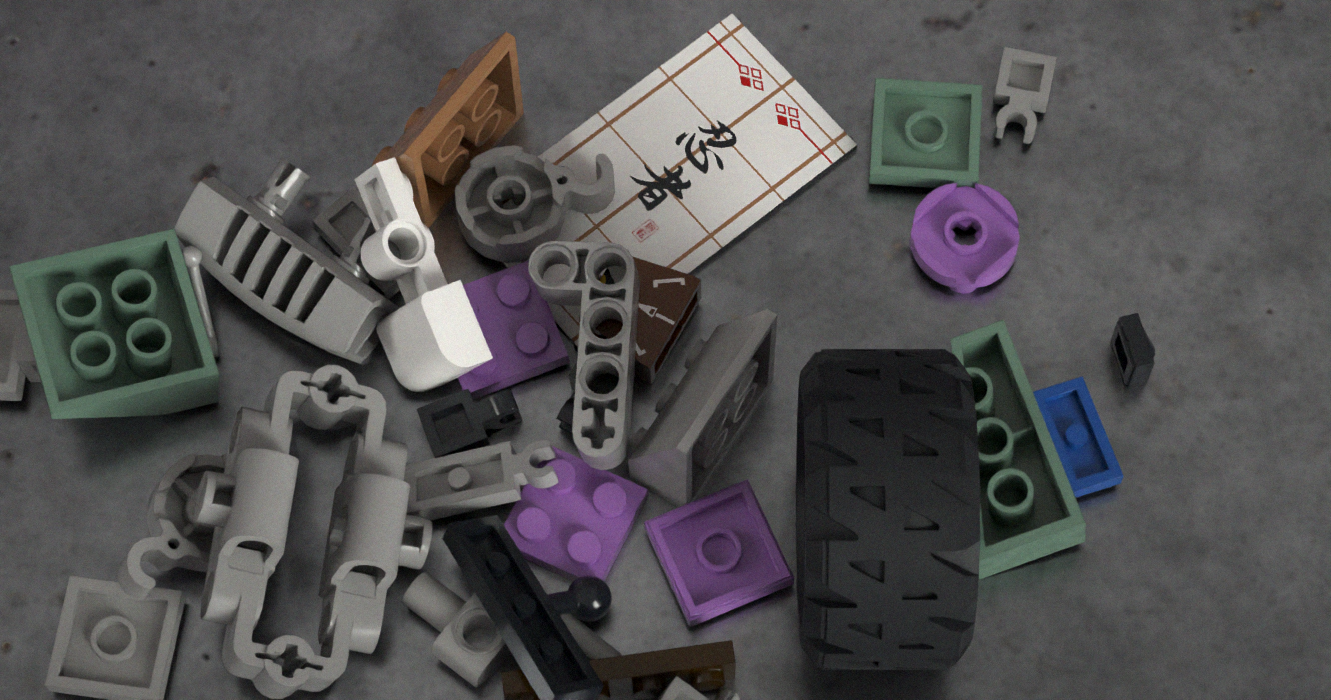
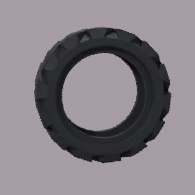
(886, 509)

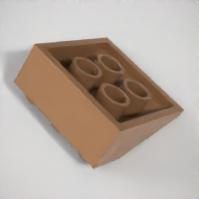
(463, 120)

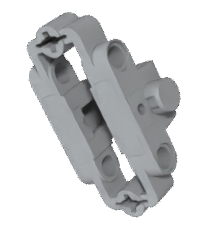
(251, 521)

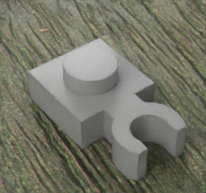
(1023, 88)

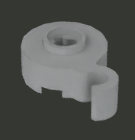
(539, 190)
(170, 518)

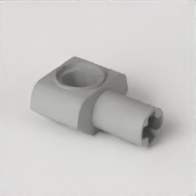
(456, 621)

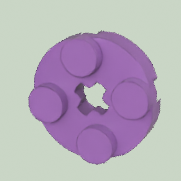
(959, 265)

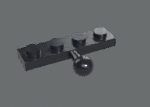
(525, 613)

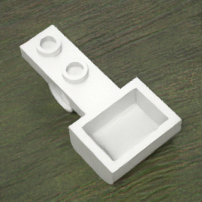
(437, 329)

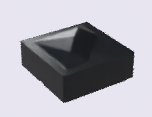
(1133, 350)

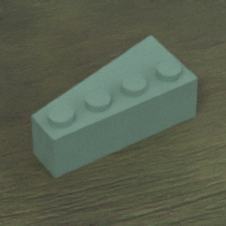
(1023, 485)

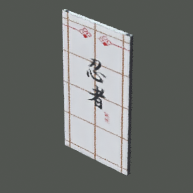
(696, 156)

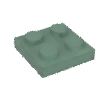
(925, 133)

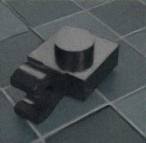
(460, 424)

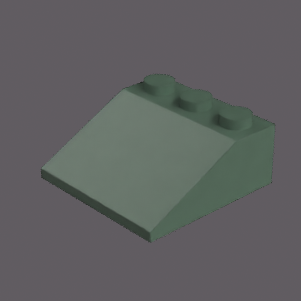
(117, 330)

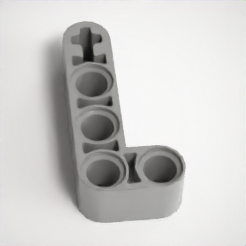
(596, 355)

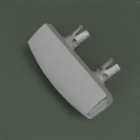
(280, 271)

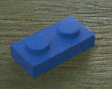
(1079, 436)

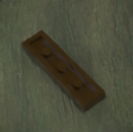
(647, 673)

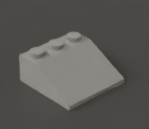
(705, 409)

